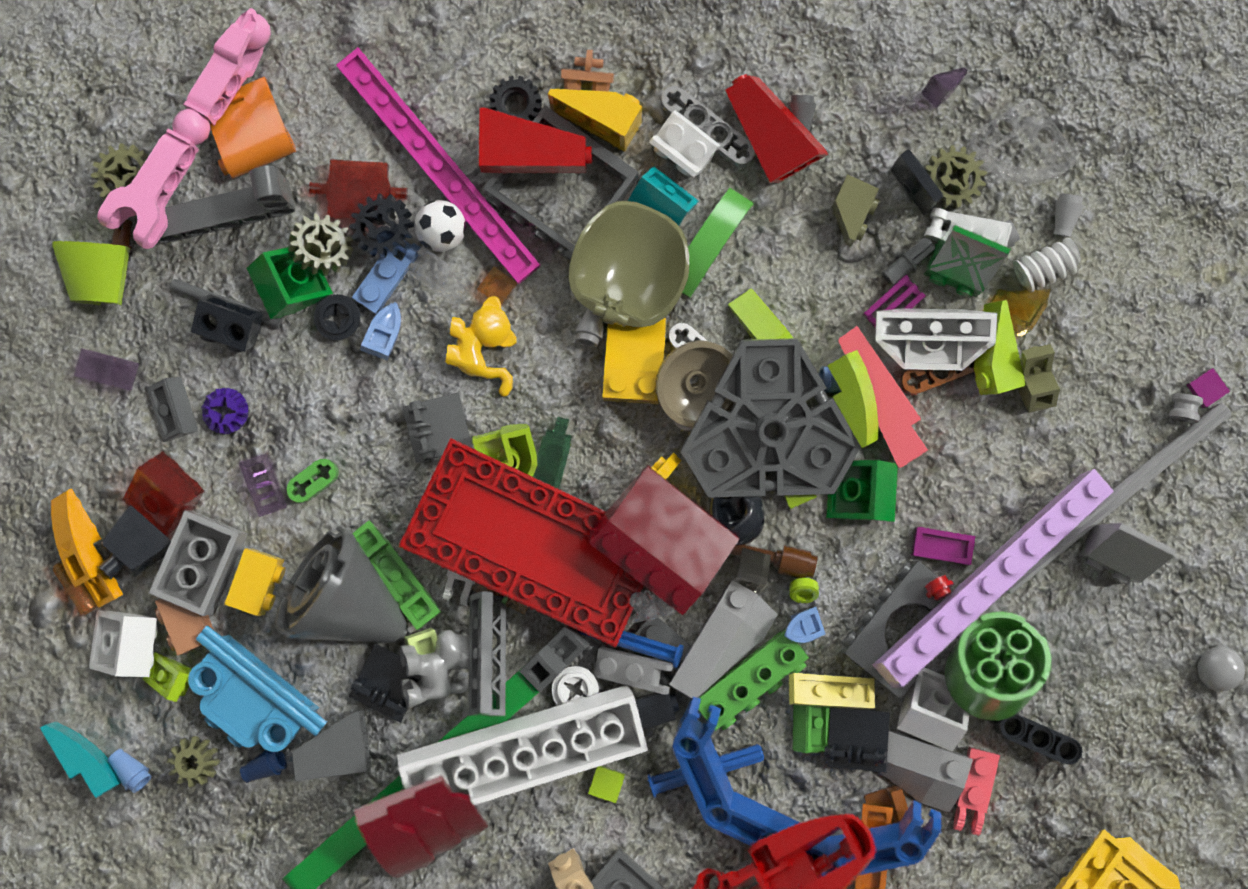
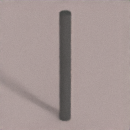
(199, 293)

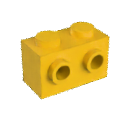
(255, 582)

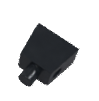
(132, 545)

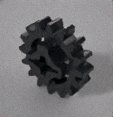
(384, 237)

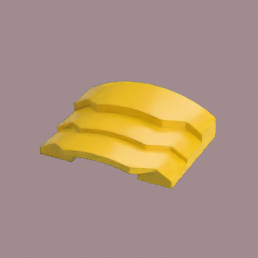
(1118, 865)

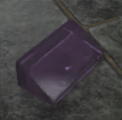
(943, 85)

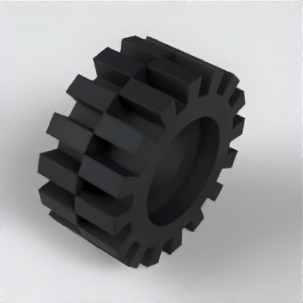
(520, 87)

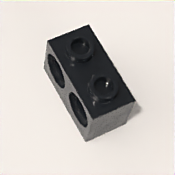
(227, 316)

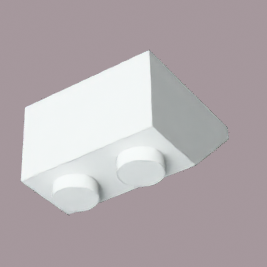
(123, 644)
(932, 712)

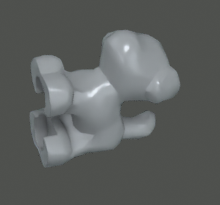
(450, 654)

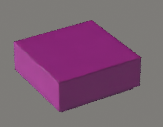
(1209, 387)

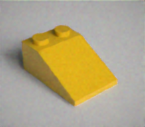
(602, 113)
(633, 362)

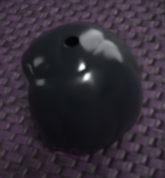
(740, 515)

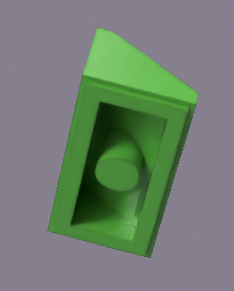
(810, 728)

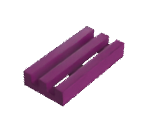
(912, 289)

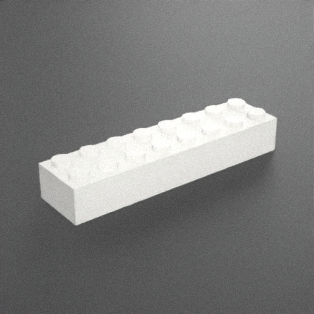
(532, 747)

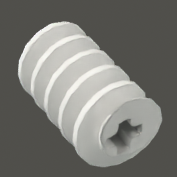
(1047, 263)

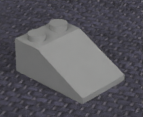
(1124, 552)

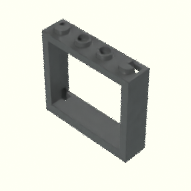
(599, 155)

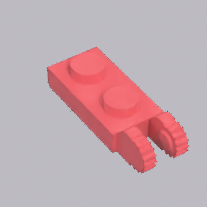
(977, 789)

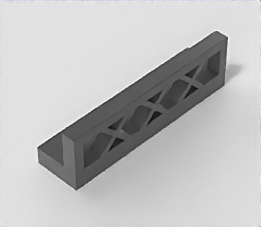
(482, 655)

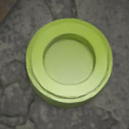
(804, 590)

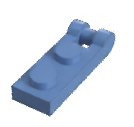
(385, 278)

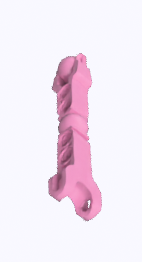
(233, 61)

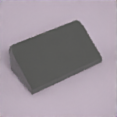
(172, 408)

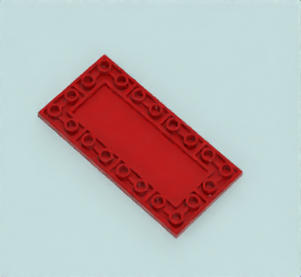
(520, 542)

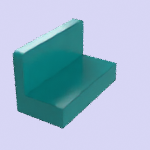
(663, 195)

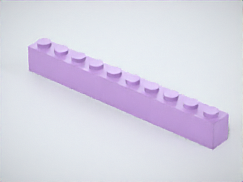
(992, 579)

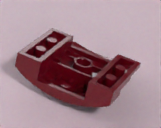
(417, 825)

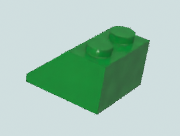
(285, 285)
(866, 492)

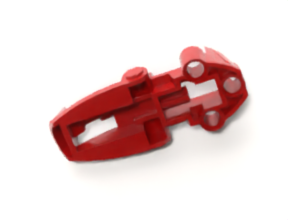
(784, 864)

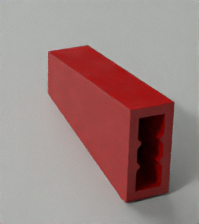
(773, 130)
(525, 146)

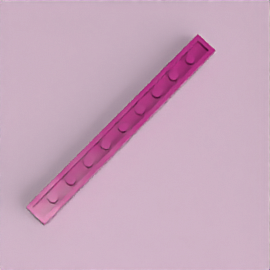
(438, 165)

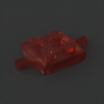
(351, 183)

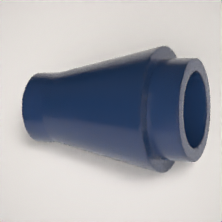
(264, 766)

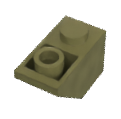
(852, 206)

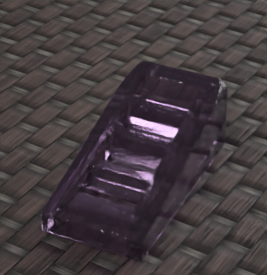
(273, 480)

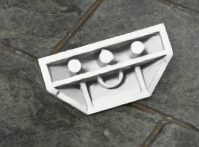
(935, 336)

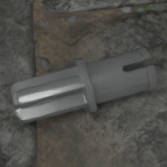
(908, 261)

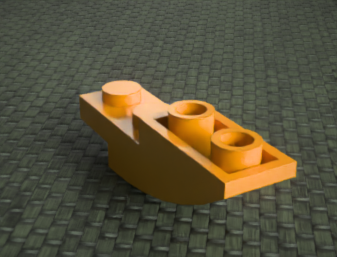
(75, 543)

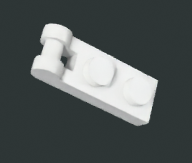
(990, 229)

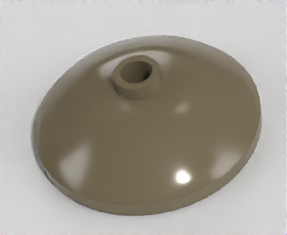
(673, 388)

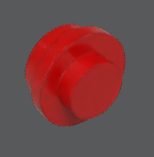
(939, 588)

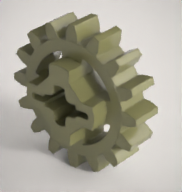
(115, 166)
(950, 167)
(317, 247)

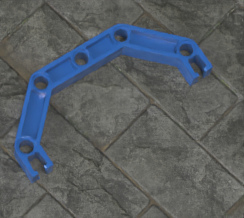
(750, 821)

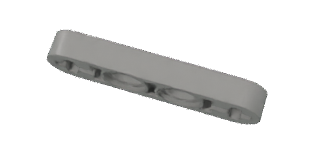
(710, 123)

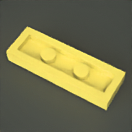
(831, 691)

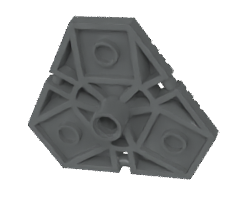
(770, 385)

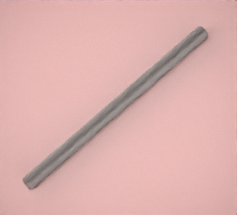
(1133, 484)

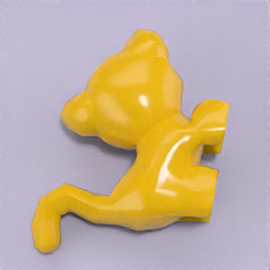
(488, 329)

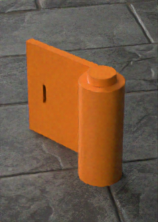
(251, 131)

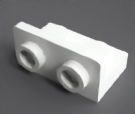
(684, 145)

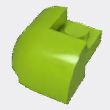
(511, 446)

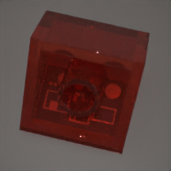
(162, 492)

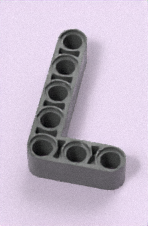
(265, 200)

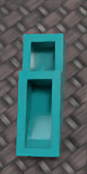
(81, 757)

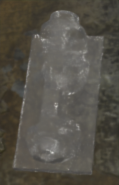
(649, 606)

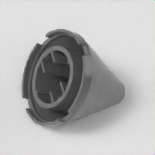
(340, 596)

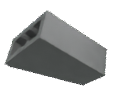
(334, 751)

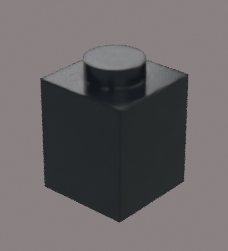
(656, 709)

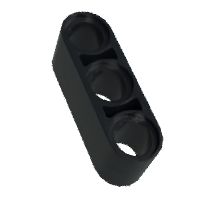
(1049, 745)

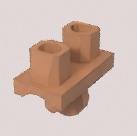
(573, 77)

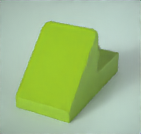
(168, 677)

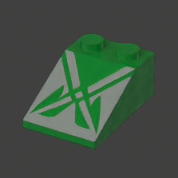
(965, 261)

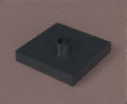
(916, 182)

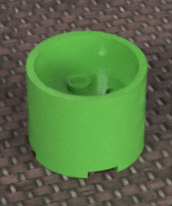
(980, 681)

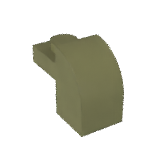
(1041, 386)

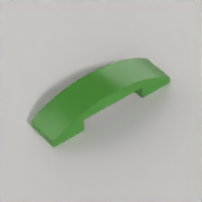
(714, 236)
(397, 576)

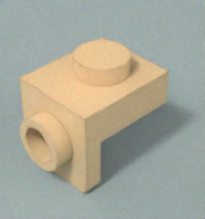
(569, 872)

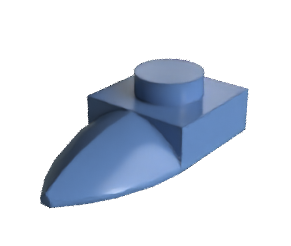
(383, 332)
(805, 626)

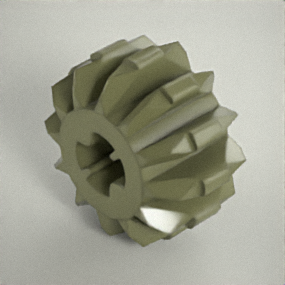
(182, 763)

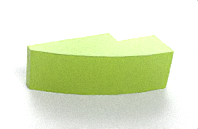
(857, 397)

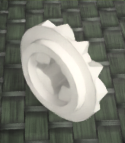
(571, 675)

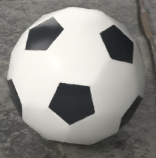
(440, 226)

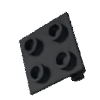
(380, 683)
(858, 739)

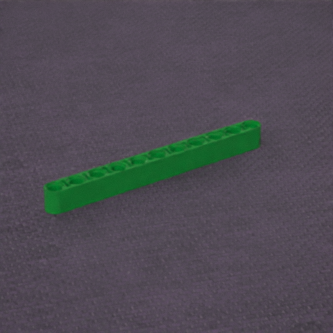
(348, 839)

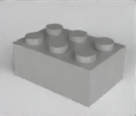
(198, 563)

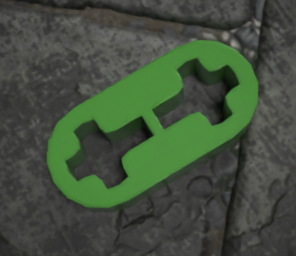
(317, 485)

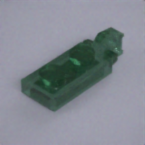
(554, 454)

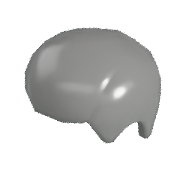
(1221, 668)

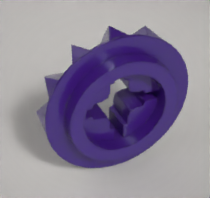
(231, 422)

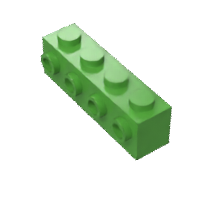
(752, 678)

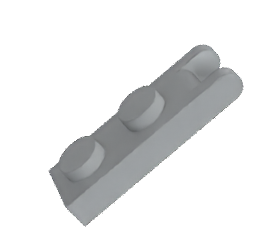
(631, 669)

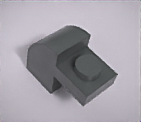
(554, 657)

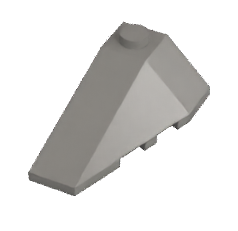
(728, 634)
(926, 770)

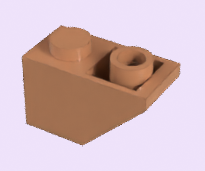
(181, 626)

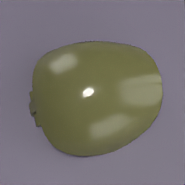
(629, 265)

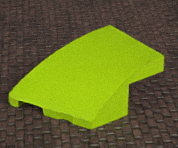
(92, 271)

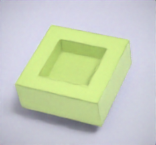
(423, 641)

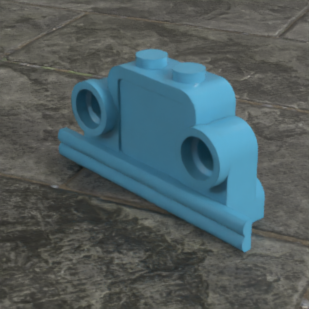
(249, 696)

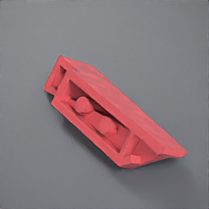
(893, 408)

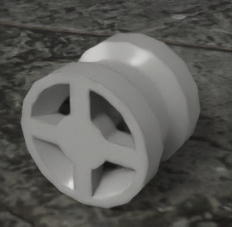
(1185, 407)

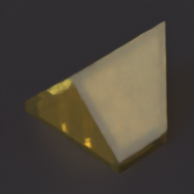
(1024, 307)

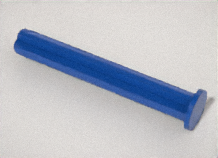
(650, 647)
(730, 761)

